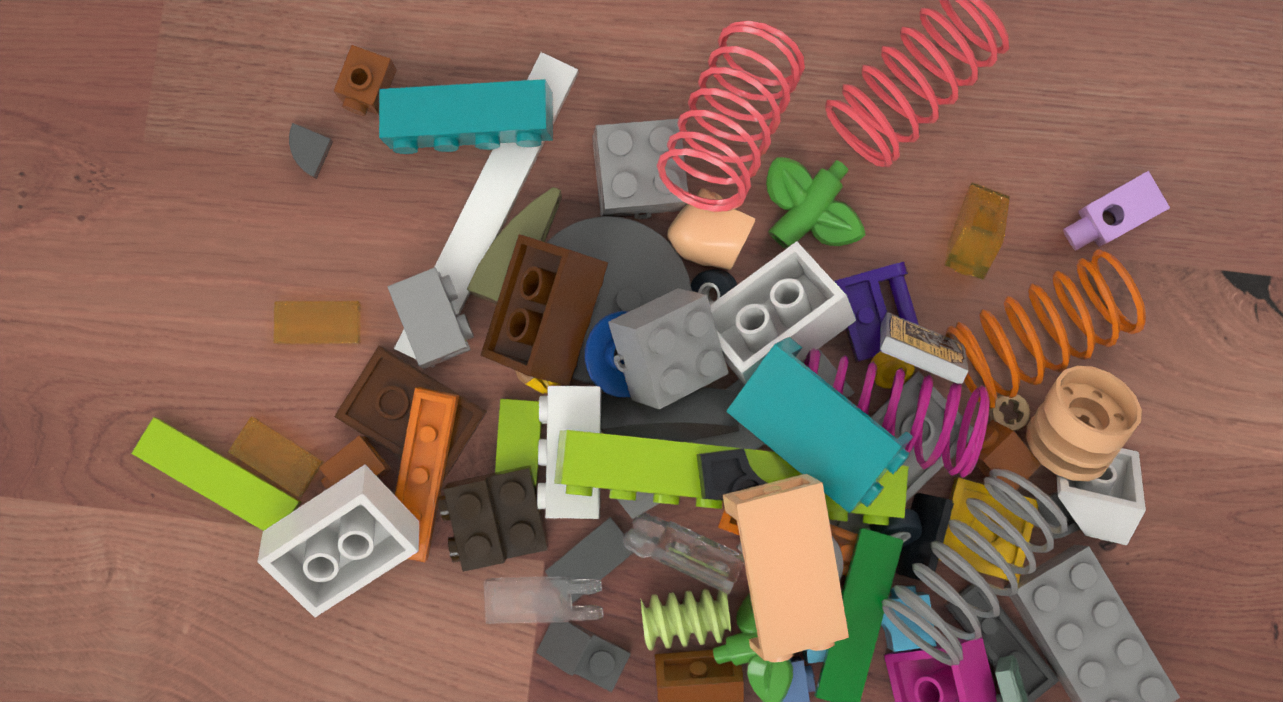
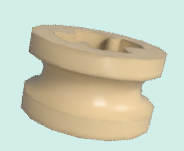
(1020, 407)

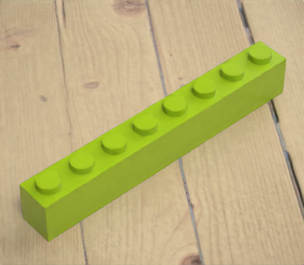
(671, 471)

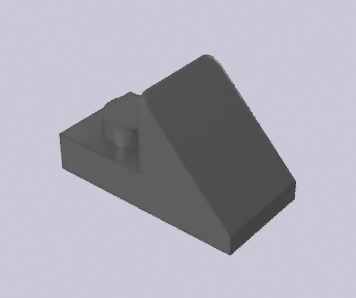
(584, 654)

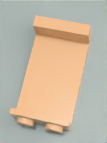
(789, 566)

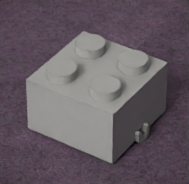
(628, 170)
(668, 348)

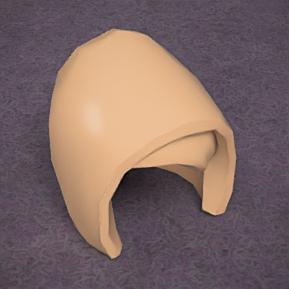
(709, 236)

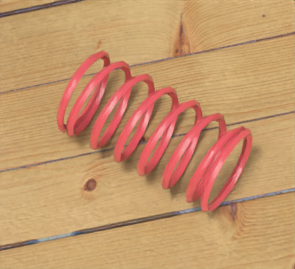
(788, 86)
(881, 124)

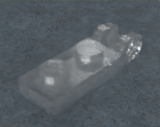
(684, 551)
(538, 600)

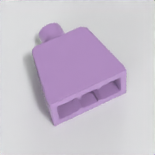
(1130, 207)

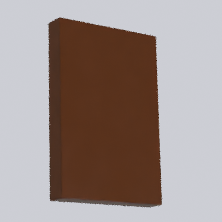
(383, 401)

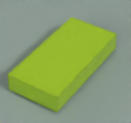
(518, 435)

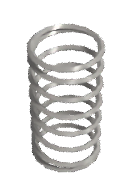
(1016, 504)

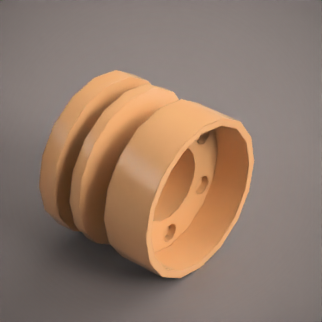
(1083, 423)

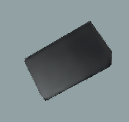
(934, 517)

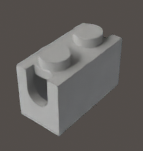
(430, 317)

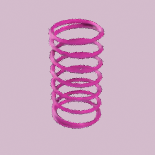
(966, 458)

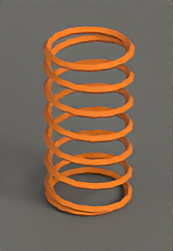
(1030, 340)

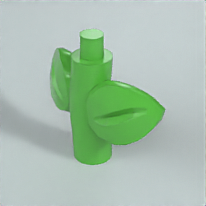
(811, 204)
(767, 678)

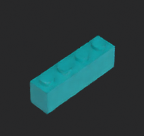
(466, 115)

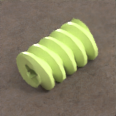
(685, 618)

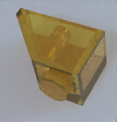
(978, 231)

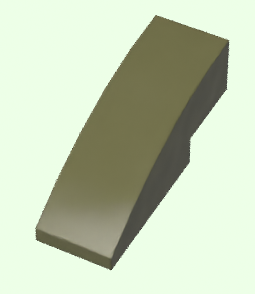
(532, 222)

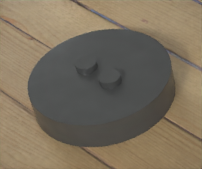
(638, 268)

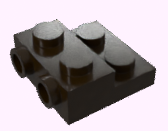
(493, 518)

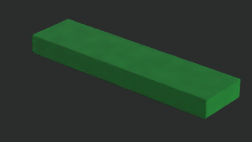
(864, 589)

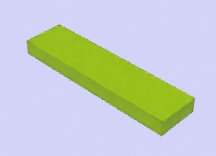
(213, 475)

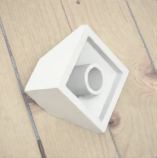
(1109, 504)

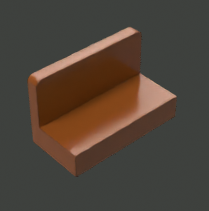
(697, 678)

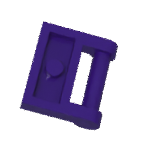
(869, 307)

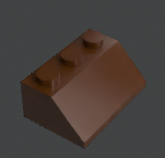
(544, 310)

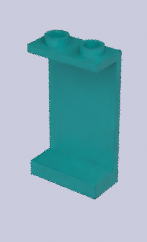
(817, 428)

